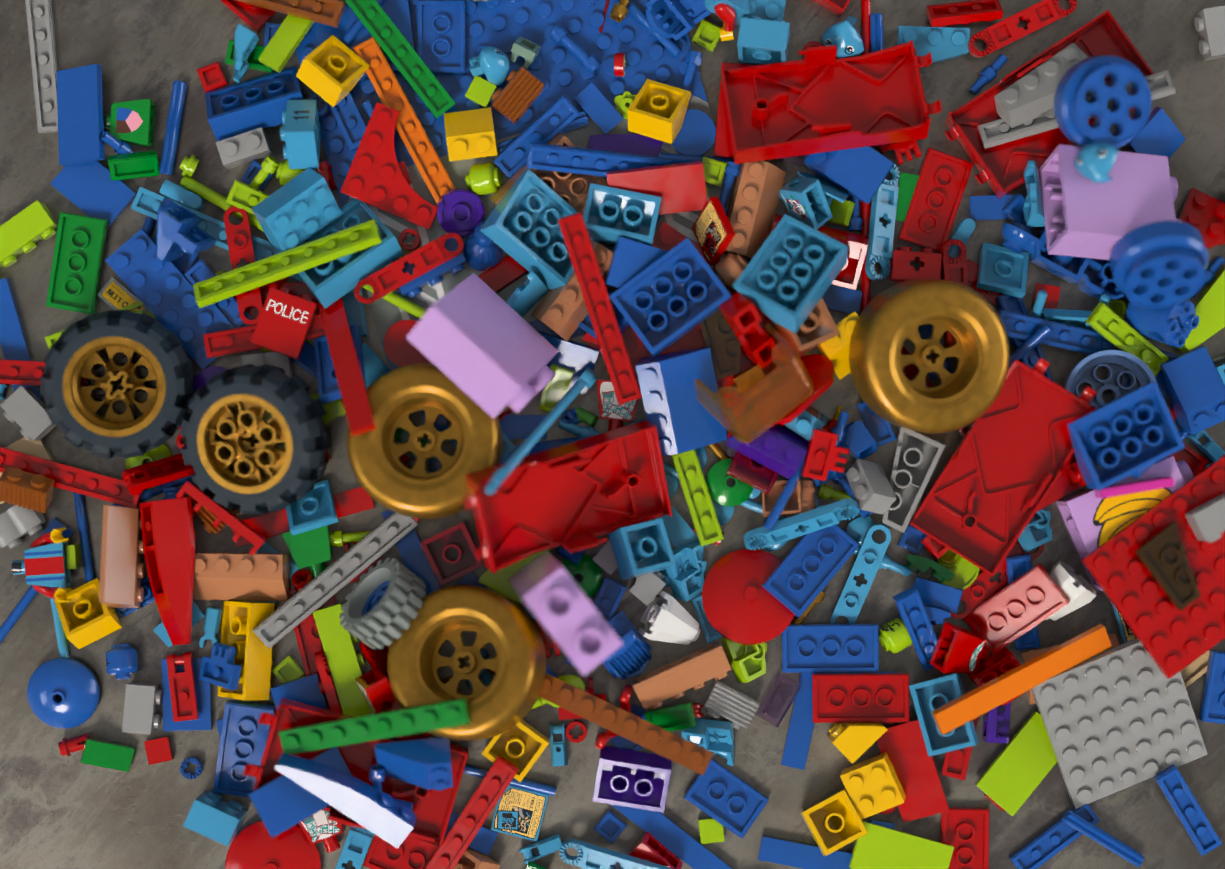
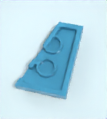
(941, 41)

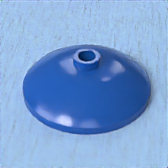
(75, 685)

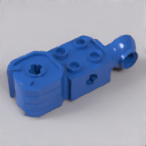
(1085, 272)

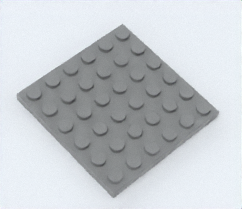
(1117, 722)

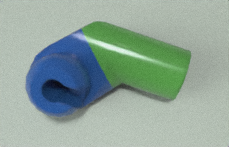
(579, 415)

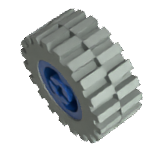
(382, 603)

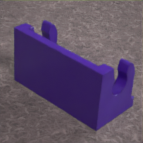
(997, 724)

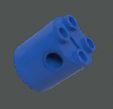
(1165, 325)

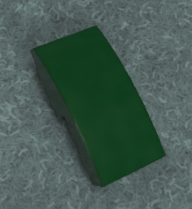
(922, 564)

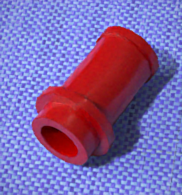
(325, 171)
(72, 745)

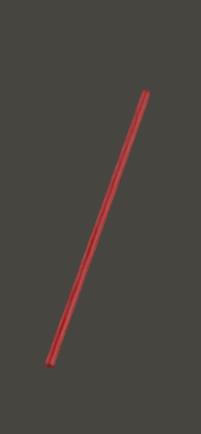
(865, 208)

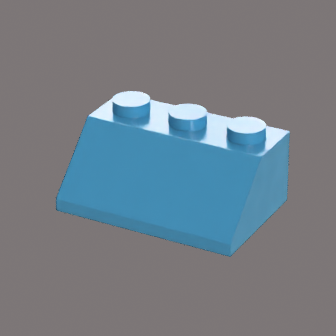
(620, 213)

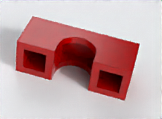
(745, 324)

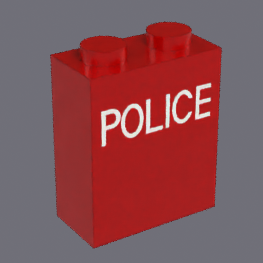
(285, 322)

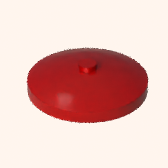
(737, 601)
(257, 850)

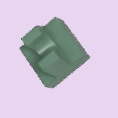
(525, 49)

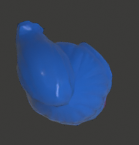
(481, 250)

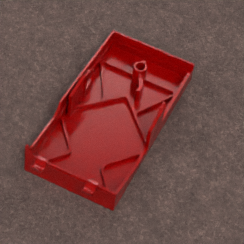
(826, 103)
(1005, 163)
(1003, 467)
(570, 495)
(430, 806)

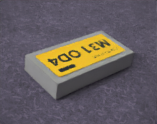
(119, 296)

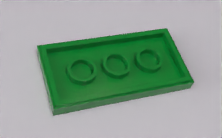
(77, 263)

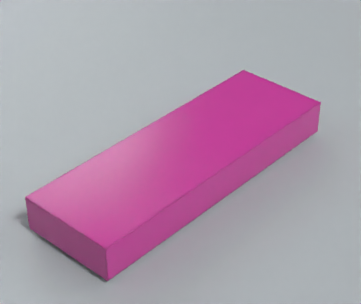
(1135, 487)

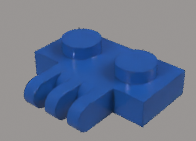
(220, 667)

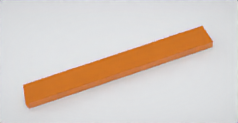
(407, 121)
(1021, 679)

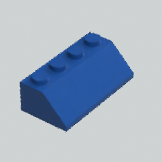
(252, 103)

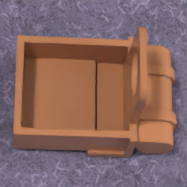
(799, 502)

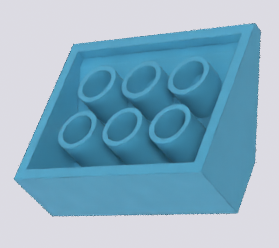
(529, 229)
(791, 272)
(340, 276)

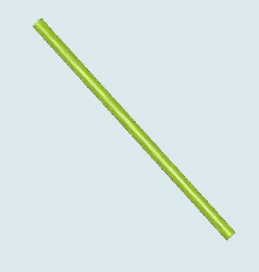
(219, 200)

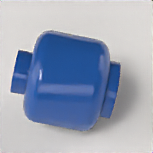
(121, 661)

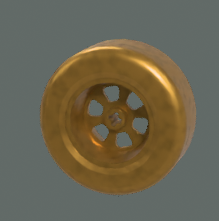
(979, 351)
(376, 456)
(495, 619)

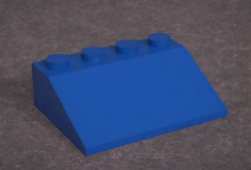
(670, 297)
(672, 399)
(1124, 437)

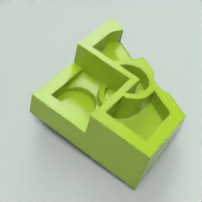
(746, 660)

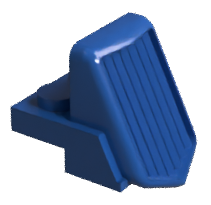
(674, 17)
(179, 232)
(634, 653)

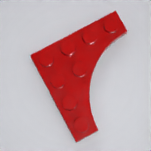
(377, 175)
(1206, 215)

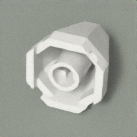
(1073, 586)
(668, 621)

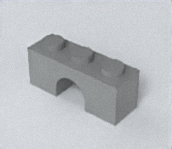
(644, 587)

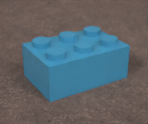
(297, 210)
(931, 696)

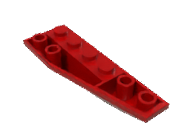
(170, 562)

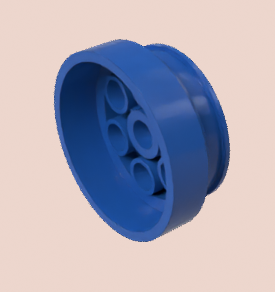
(1073, 110)
(1160, 263)

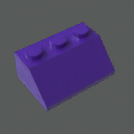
(776, 449)
(632, 779)

